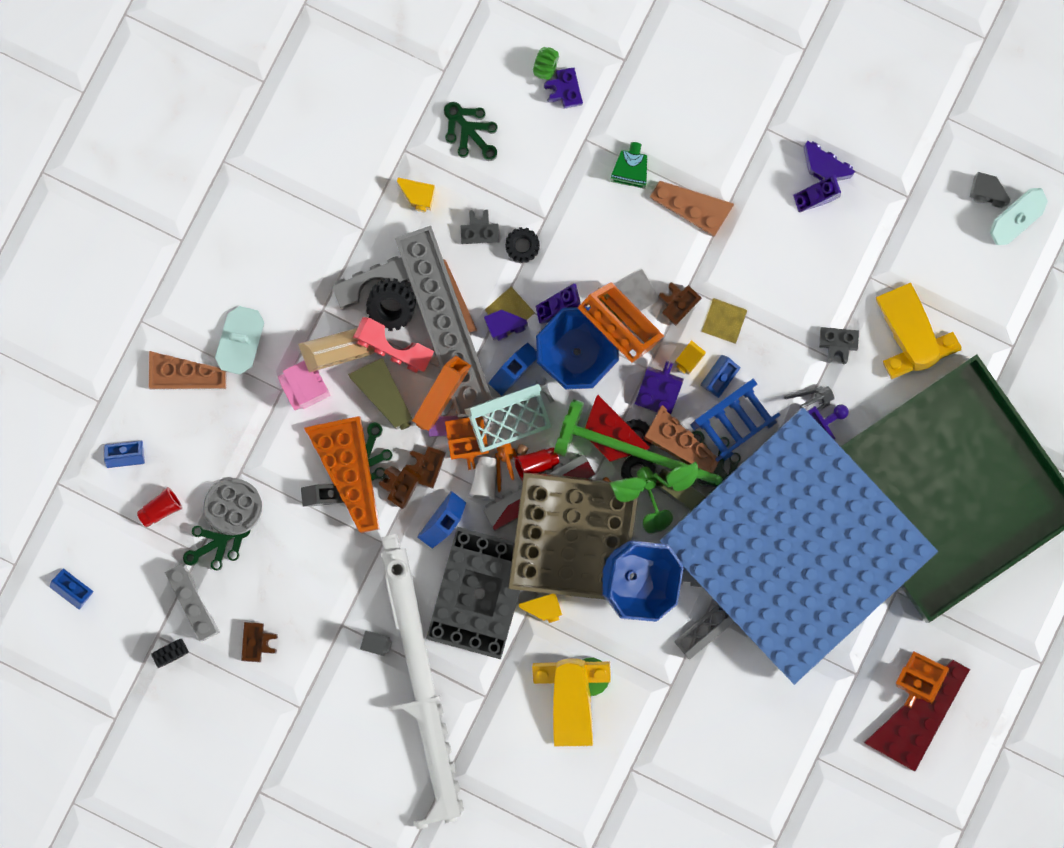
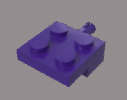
(659, 389)

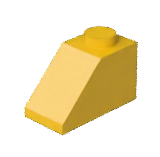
(418, 194)
(689, 358)
(543, 608)

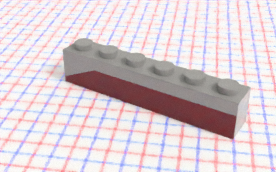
(507, 509)

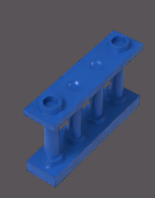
(719, 413)

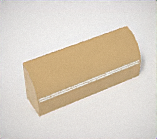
(333, 350)

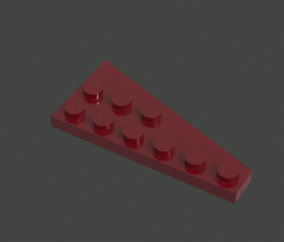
(911, 730)

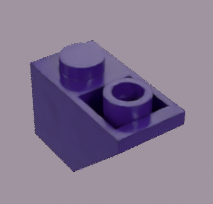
(504, 323)

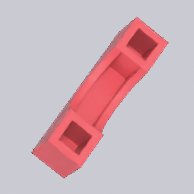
(373, 334)

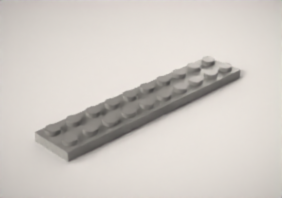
(442, 313)

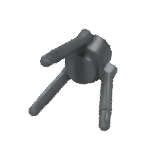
(822, 396)

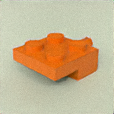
(463, 440)
(921, 678)

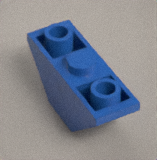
(513, 369)
(443, 520)

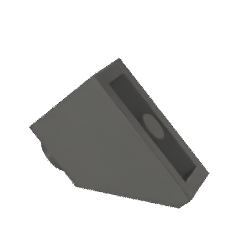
(320, 495)

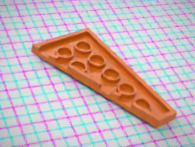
(346, 461)

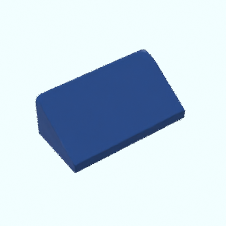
(720, 376)
(124, 454)
(71, 588)

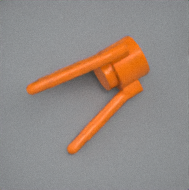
(504, 453)

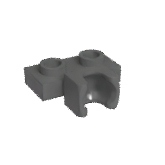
(479, 230)
(839, 342)

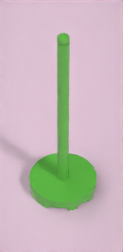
(571, 428)

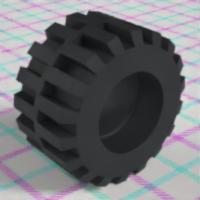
(396, 291)

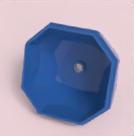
(563, 335)
(653, 587)

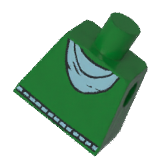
(631, 167)

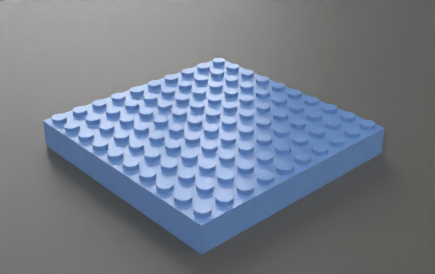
(798, 545)

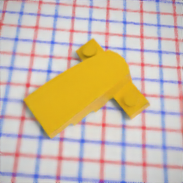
(912, 333)
(572, 697)

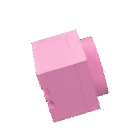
(303, 387)

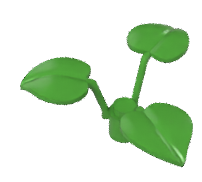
(630, 488)

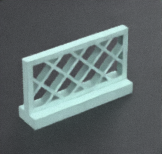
(501, 402)

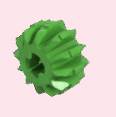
(546, 63)

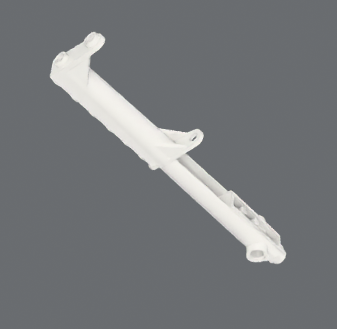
(426, 706)

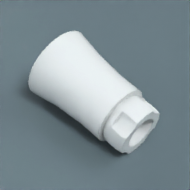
(484, 479)

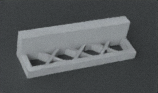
(697, 647)

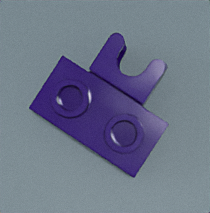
(565, 88)

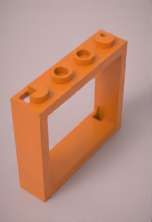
(612, 326)

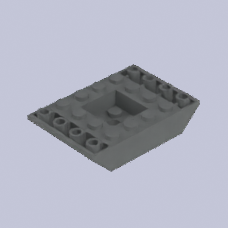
(461, 618)

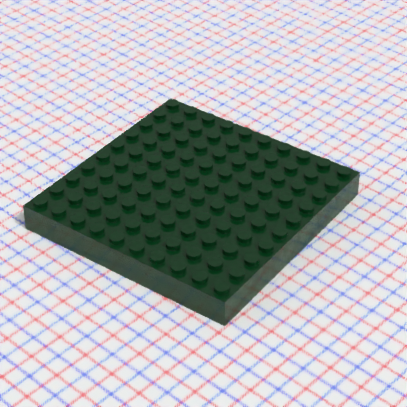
(966, 480)

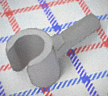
(546, 390)

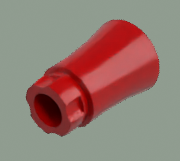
(536, 462)
(159, 507)

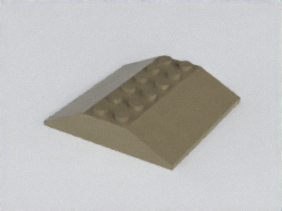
(567, 534)

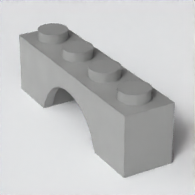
(349, 290)
(191, 602)

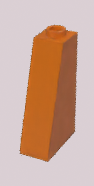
(441, 392)

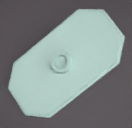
(1018, 216)
(239, 340)

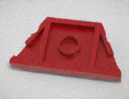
(609, 423)

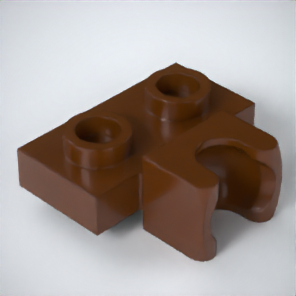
(679, 303)
(428, 465)
(400, 484)
(256, 642)

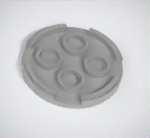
(232, 507)

